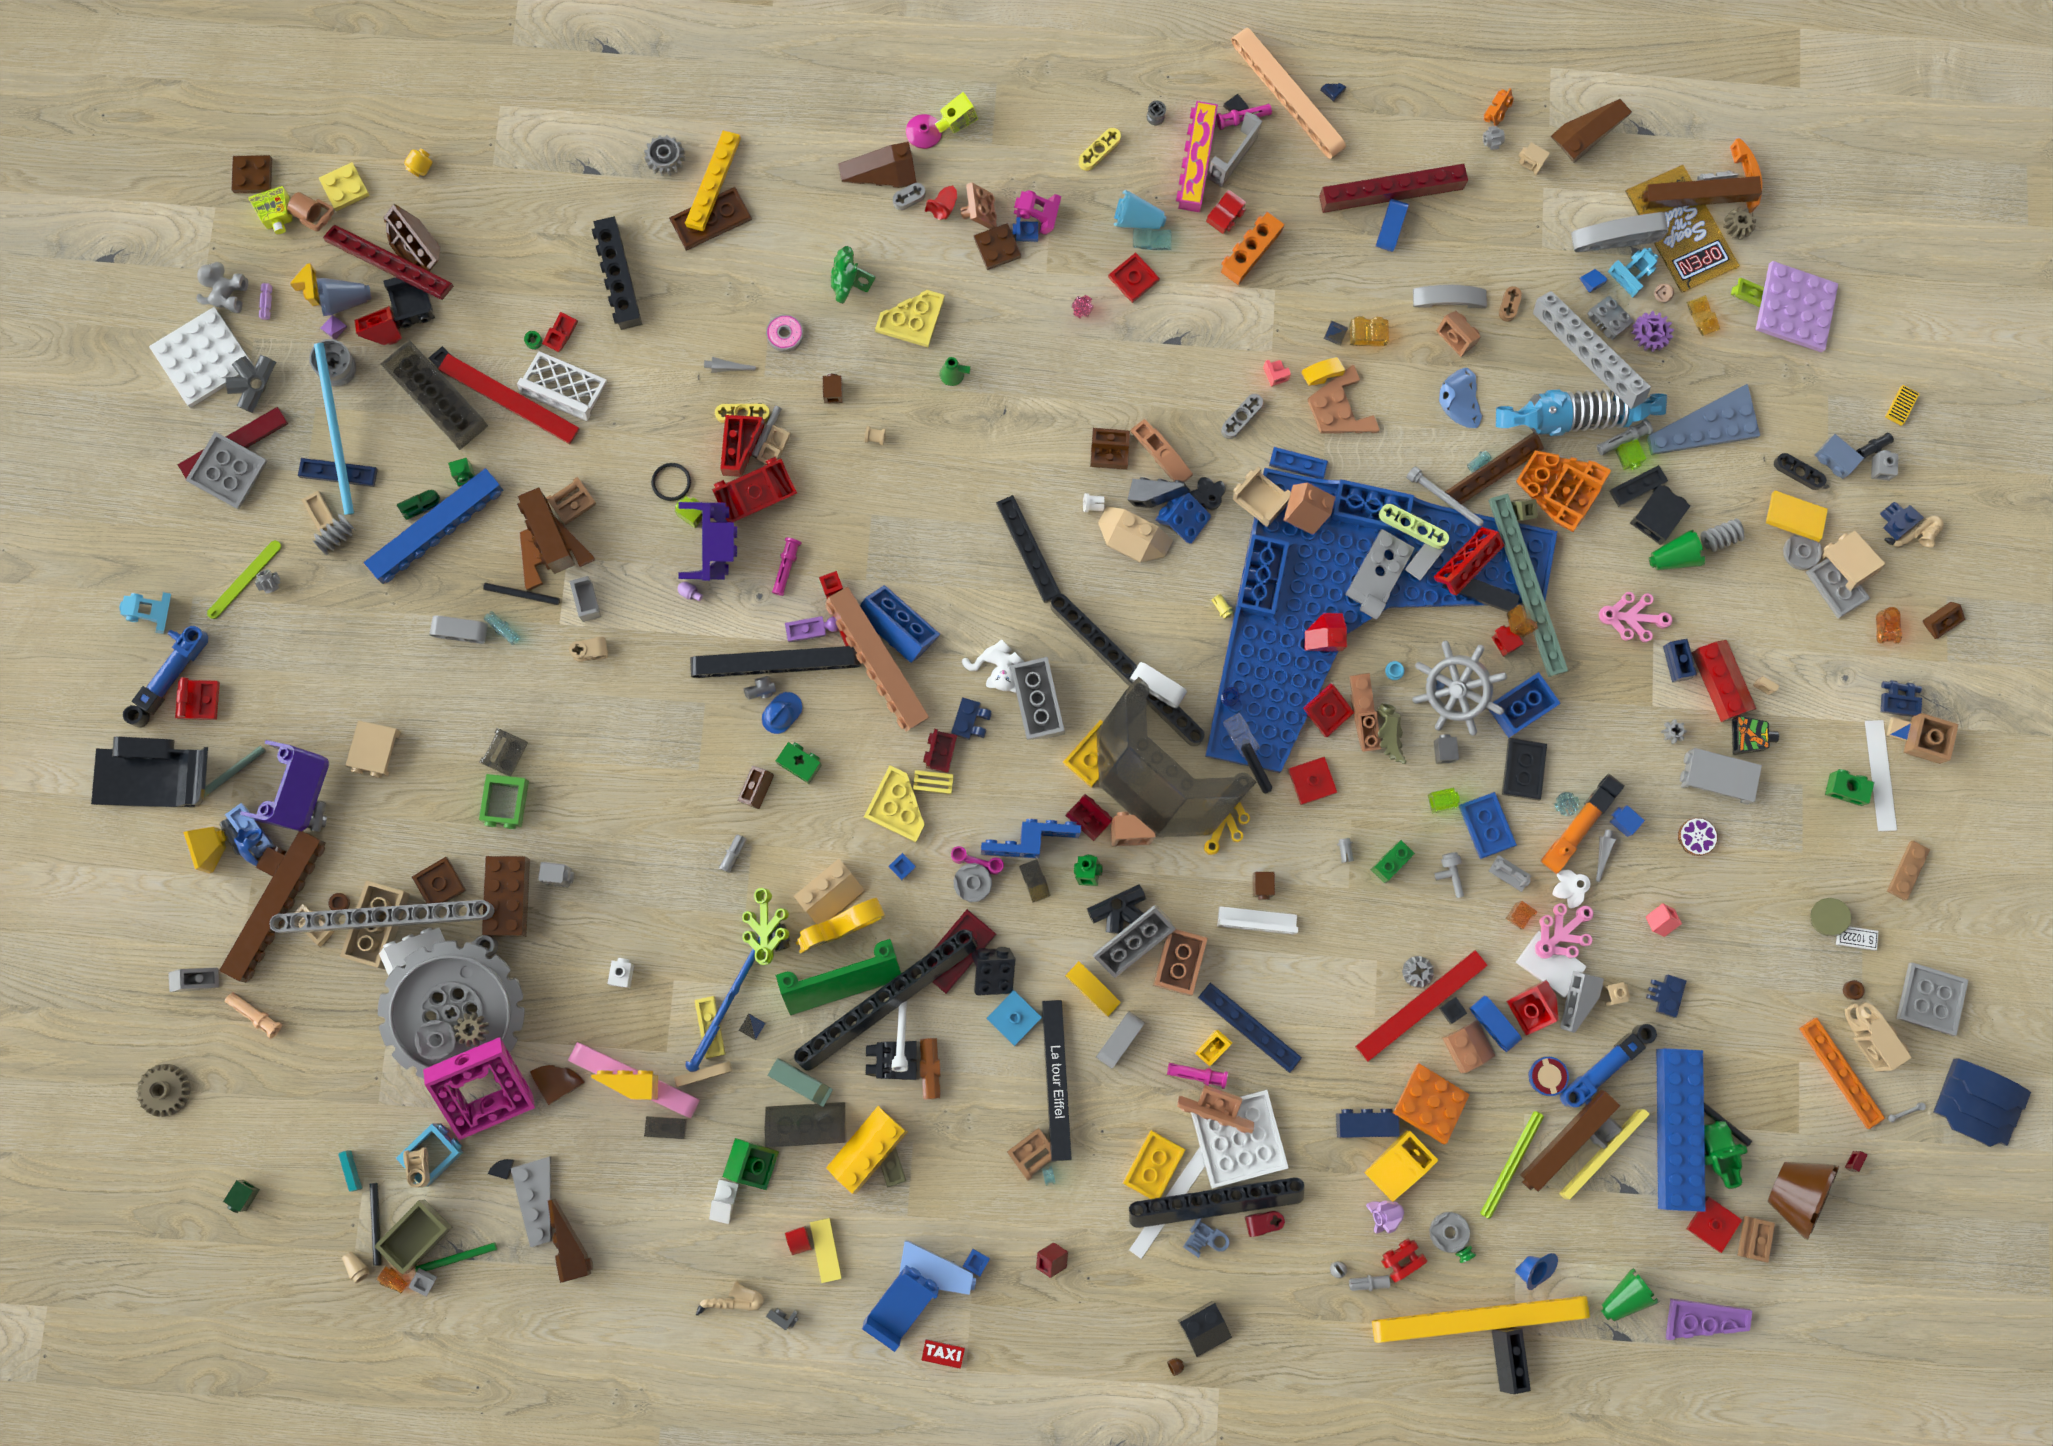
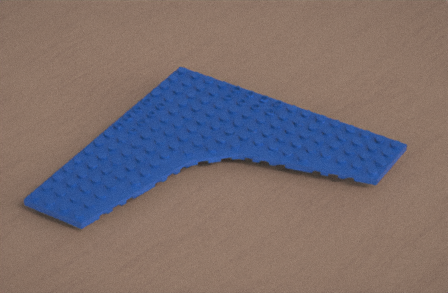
(1301, 575)

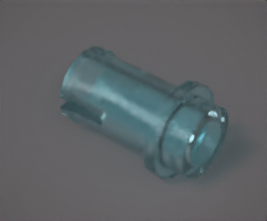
(1482, 459)

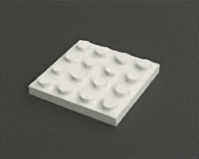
(199, 356)
(1239, 1155)

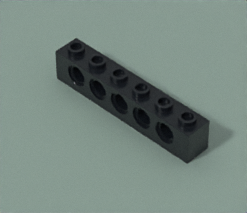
(605, 229)

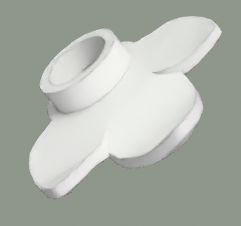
(1568, 887)

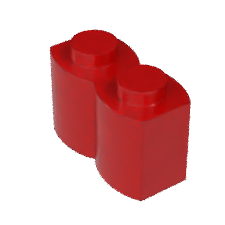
(1226, 211)

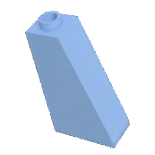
(942, 1271)

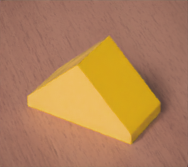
(1213, 1047)

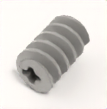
(333, 534)
(1723, 535)

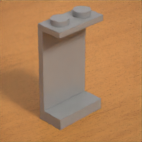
(1221, 171)
(1721, 775)

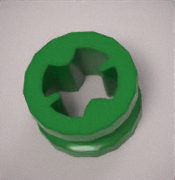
(533, 346)
(1465, 1254)

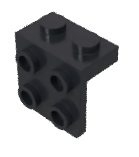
(994, 971)

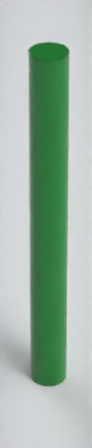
(457, 1257)

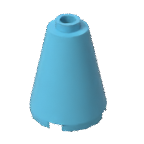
(1138, 213)

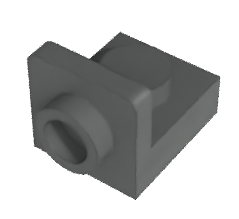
(778, 1317)

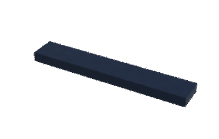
(1249, 1027)

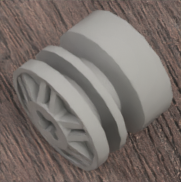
(336, 353)

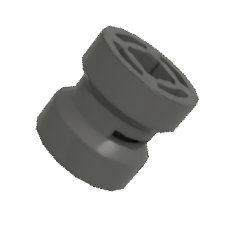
(1154, 117)

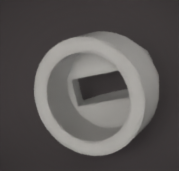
(1334, 1271)

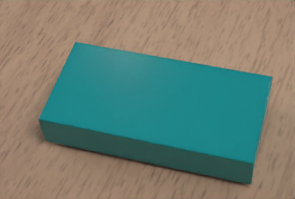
(350, 1171)

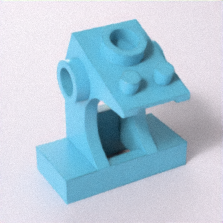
(1644, 261)
(159, 610)

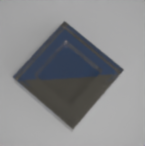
(1335, 333)
(752, 1026)

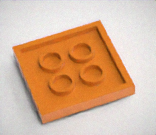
(1431, 1103)

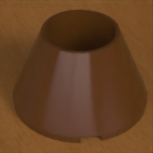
(1801, 1193)

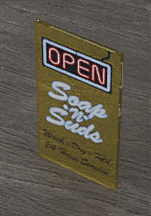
(1694, 244)

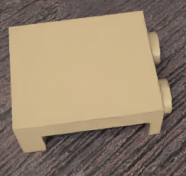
(1261, 497)
(1853, 559)
(371, 749)

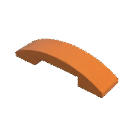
(1743, 154)

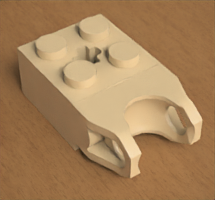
(1877, 1038)

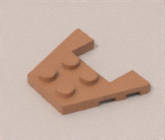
(1333, 409)

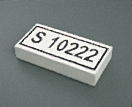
(1858, 938)

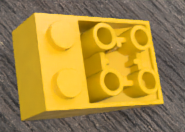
(637, 1087)
(1401, 1165)

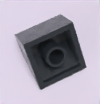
(1205, 1328)

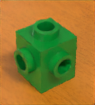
(1088, 870)

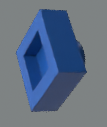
(902, 866)
(976, 1262)

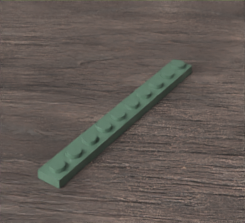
(1528, 584)

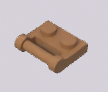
(574, 505)
(1027, 1150)

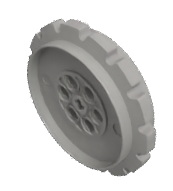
(443, 970)

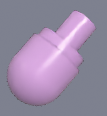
(689, 591)

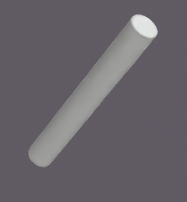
(771, 421)

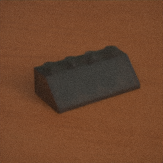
(805, 1124)

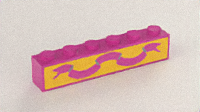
(1197, 157)

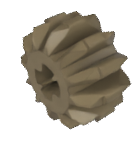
(1739, 223)
(465, 1025)

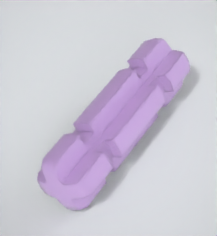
(265, 301)

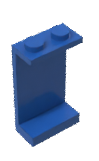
(900, 1307)

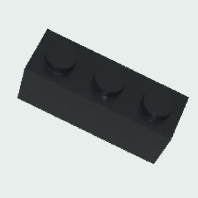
(1511, 1360)

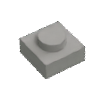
(422, 1282)

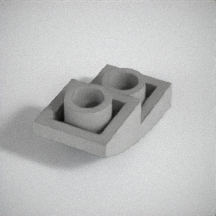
(1423, 561)

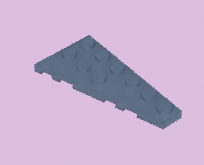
(1719, 422)

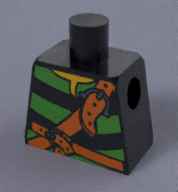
(1751, 735)

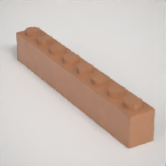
(876, 659)

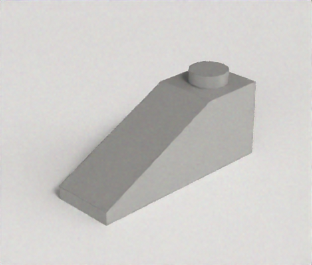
(1581, 998)

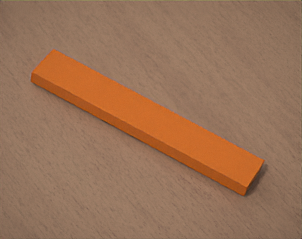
(1842, 1073)

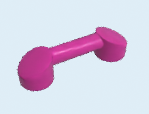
(960, 856)

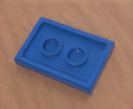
(1487, 825)

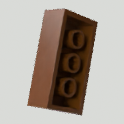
(545, 530)
(507, 890)

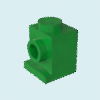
(461, 471)

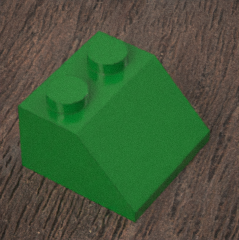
(750, 1164)

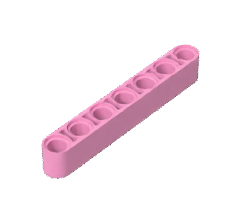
(667, 1095)

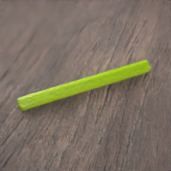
(1512, 1165)

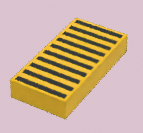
(1902, 405)

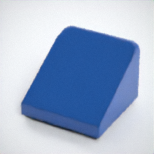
(1593, 280)

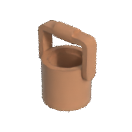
(309, 210)

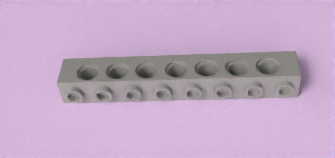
(1591, 350)

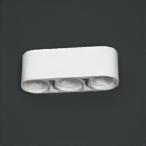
(1160, 685)

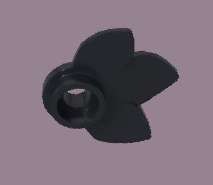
(1209, 490)

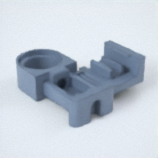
(1202, 1236)

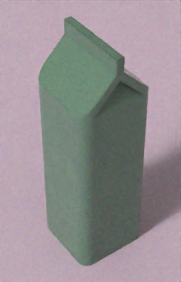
(800, 1082)

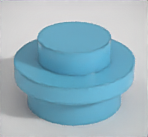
(1394, 670)

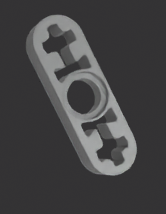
(1250, 414)

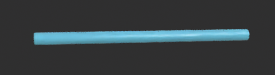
(334, 428)

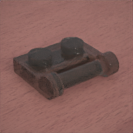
(509, 754)

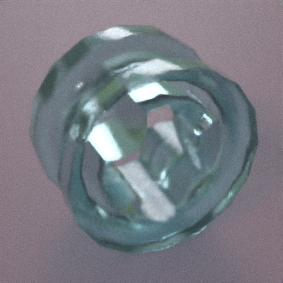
(1048, 1175)

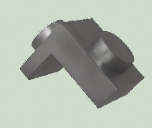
(1606, 1133)

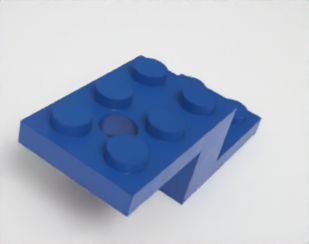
(1031, 839)

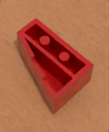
(739, 441)

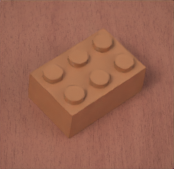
(1180, 962)

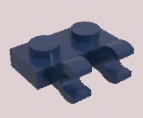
(966, 718)

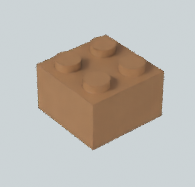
(1931, 738)

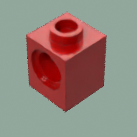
(1506, 640)

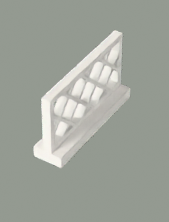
(551, 396)

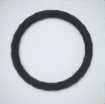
(671, 465)

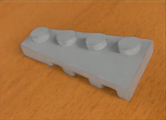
(533, 1192)

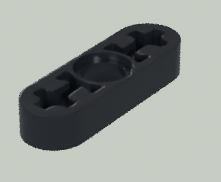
(1810, 482)

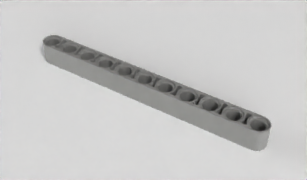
(372, 916)

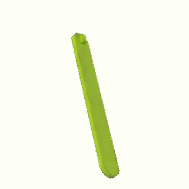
(244, 579)

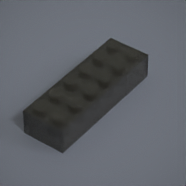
(434, 394)

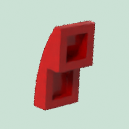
(560, 333)

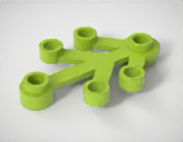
(765, 928)

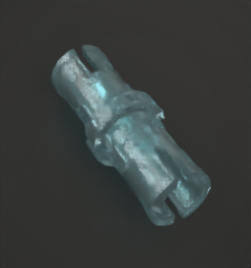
(502, 628)

